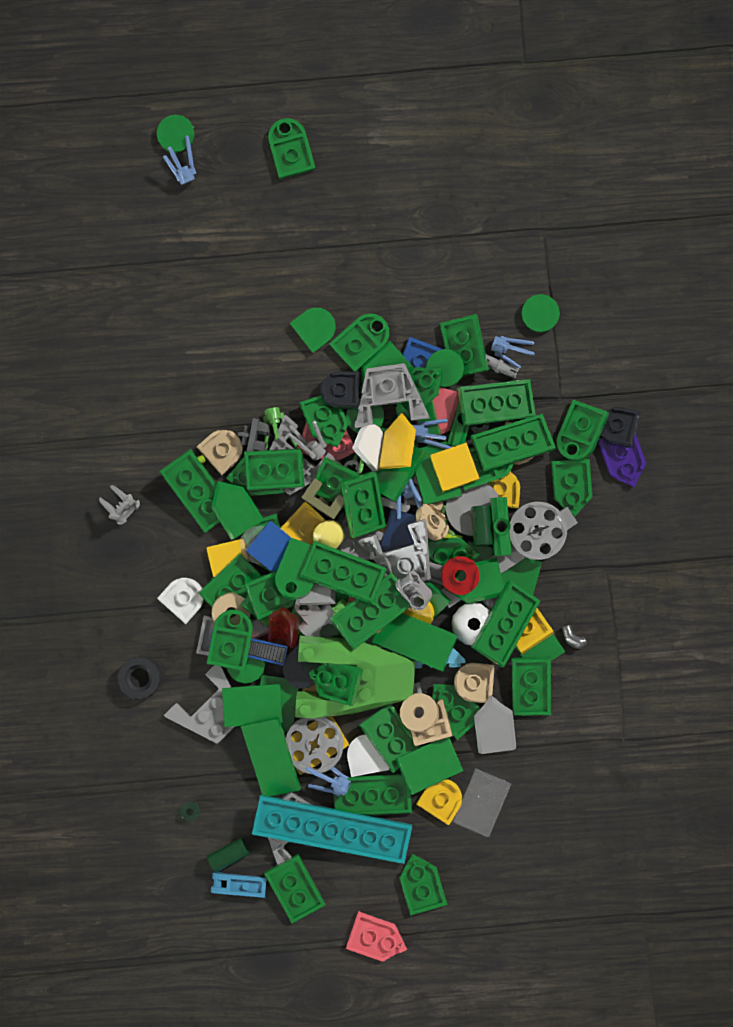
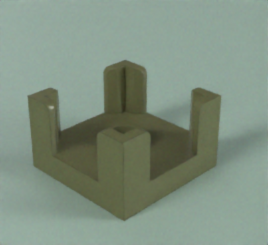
(321, 504)

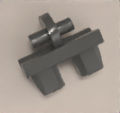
(257, 428)

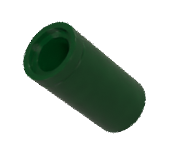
(482, 525)
(228, 855)

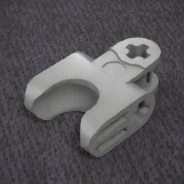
(314, 618)

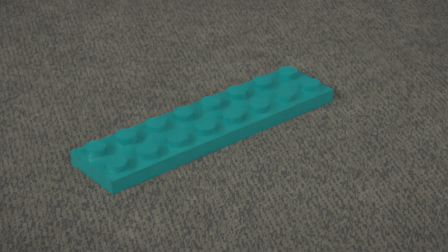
(332, 829)

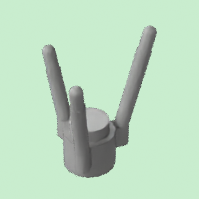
(313, 448)

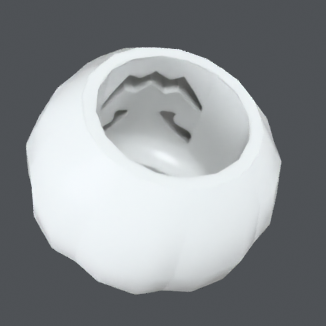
(461, 618)

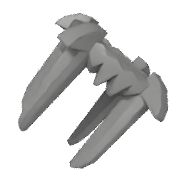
(124, 509)

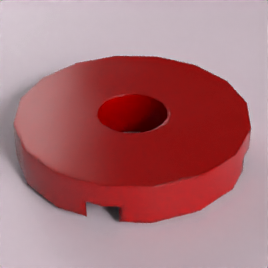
(448, 575)

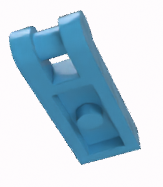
(239, 885)

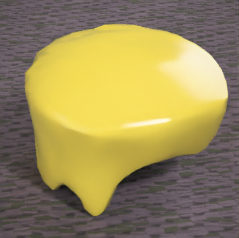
(329, 533)

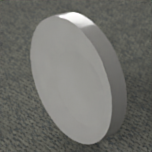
(459, 509)

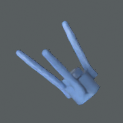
(183, 174)
(501, 346)
(422, 433)
(408, 492)
(339, 784)

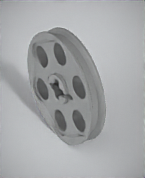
(534, 539)
(324, 742)

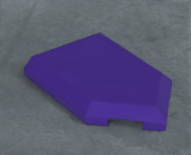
(623, 462)

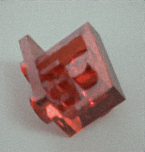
(283, 626)

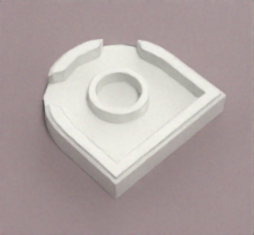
(369, 445)
(182, 598)
(364, 758)

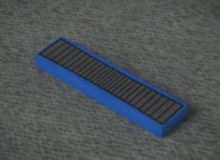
(265, 651)

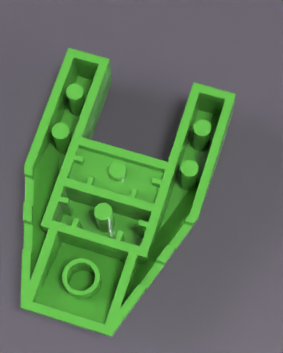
(384, 679)

